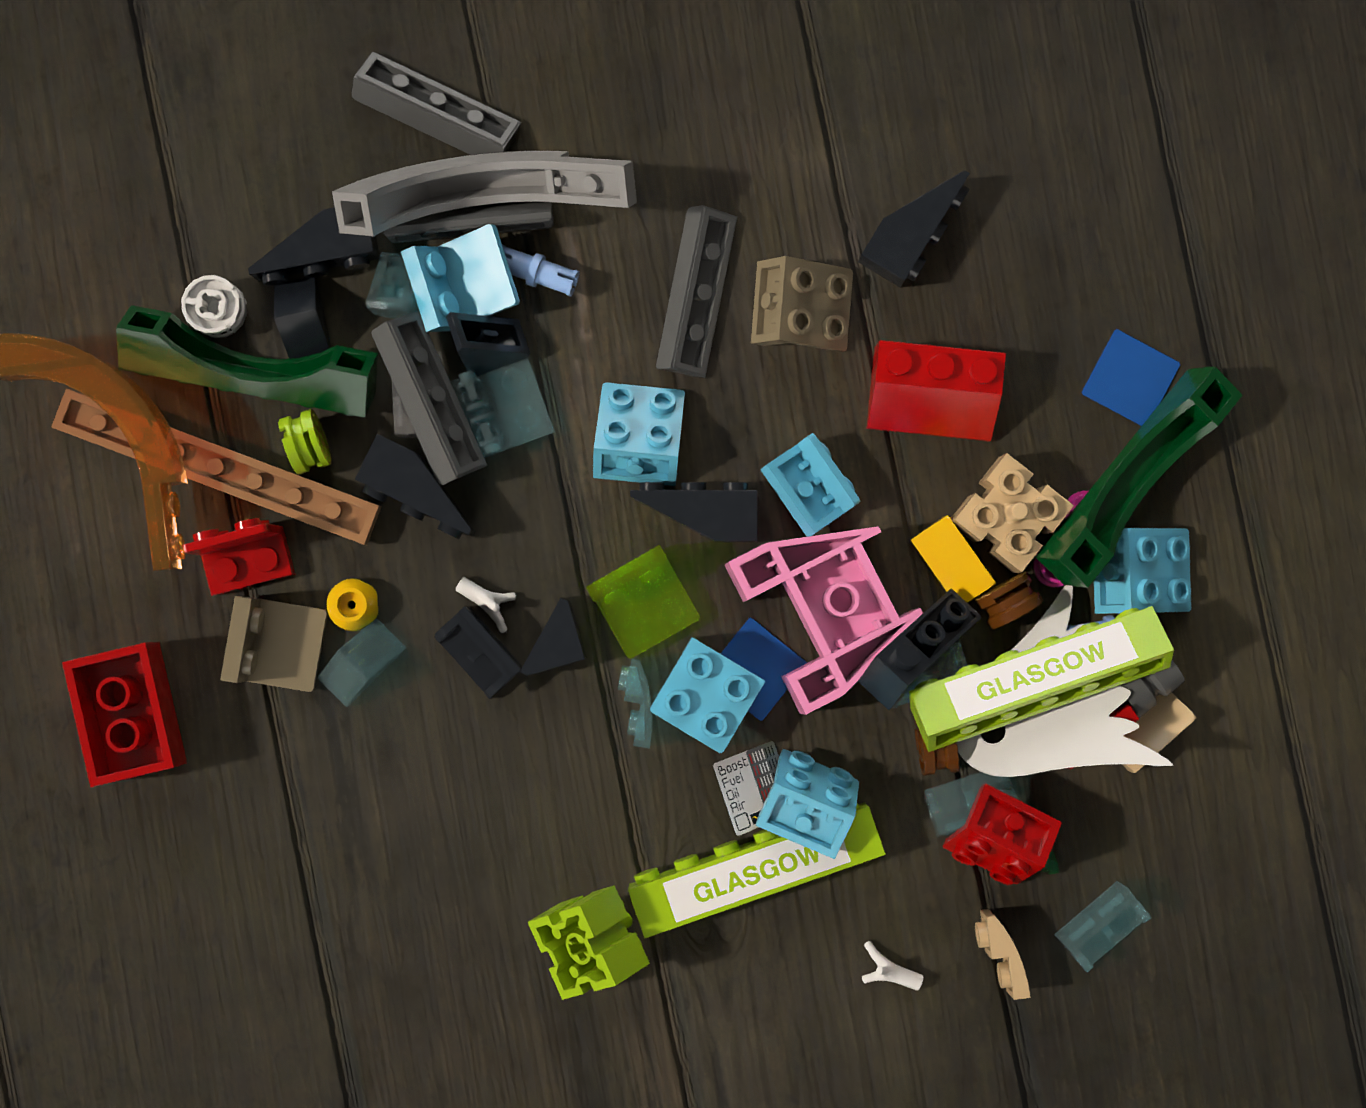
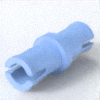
(542, 272)

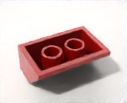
(935, 390)

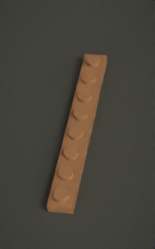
(232, 473)

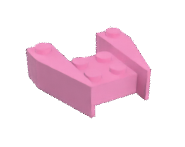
(836, 601)

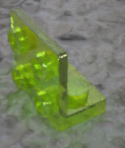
(643, 602)

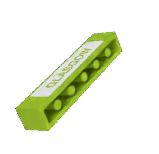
(1040, 677)
(742, 875)

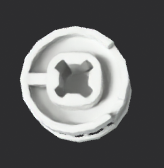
(214, 306)

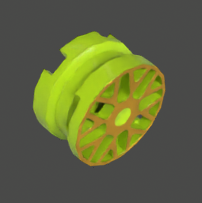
(305, 441)

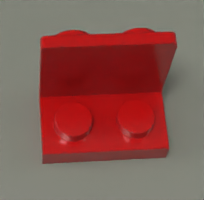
(242, 557)
(1004, 837)

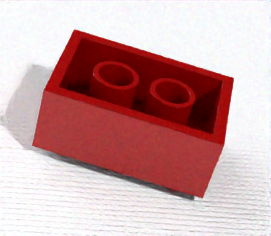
(124, 713)

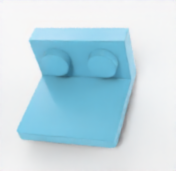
(461, 277)
(638, 434)
(1145, 572)
(706, 695)
(810, 803)

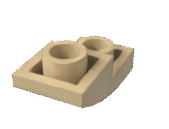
(998, 944)

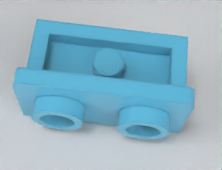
(811, 485)

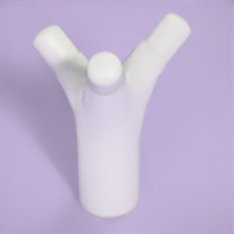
(486, 599)
(890, 972)

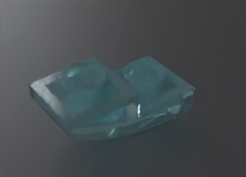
(637, 688)

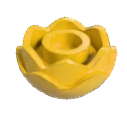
(364, 611)

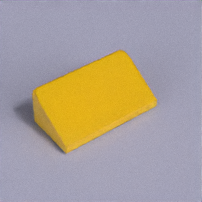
(952, 559)

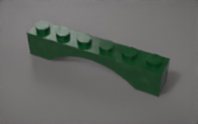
(165, 347)
(1093, 528)

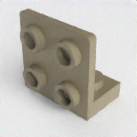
(801, 304)
(274, 644)

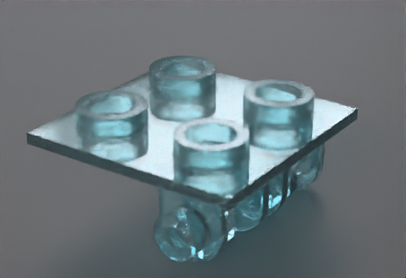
(503, 407)

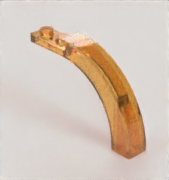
(131, 409)

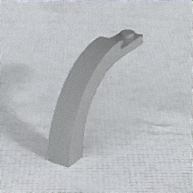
(481, 179)

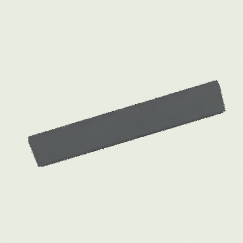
(432, 107)
(458, 222)
(696, 291)
(428, 397)

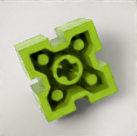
(589, 942)

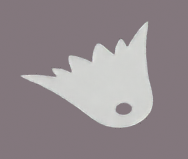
(1065, 735)

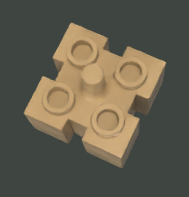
(1011, 513)

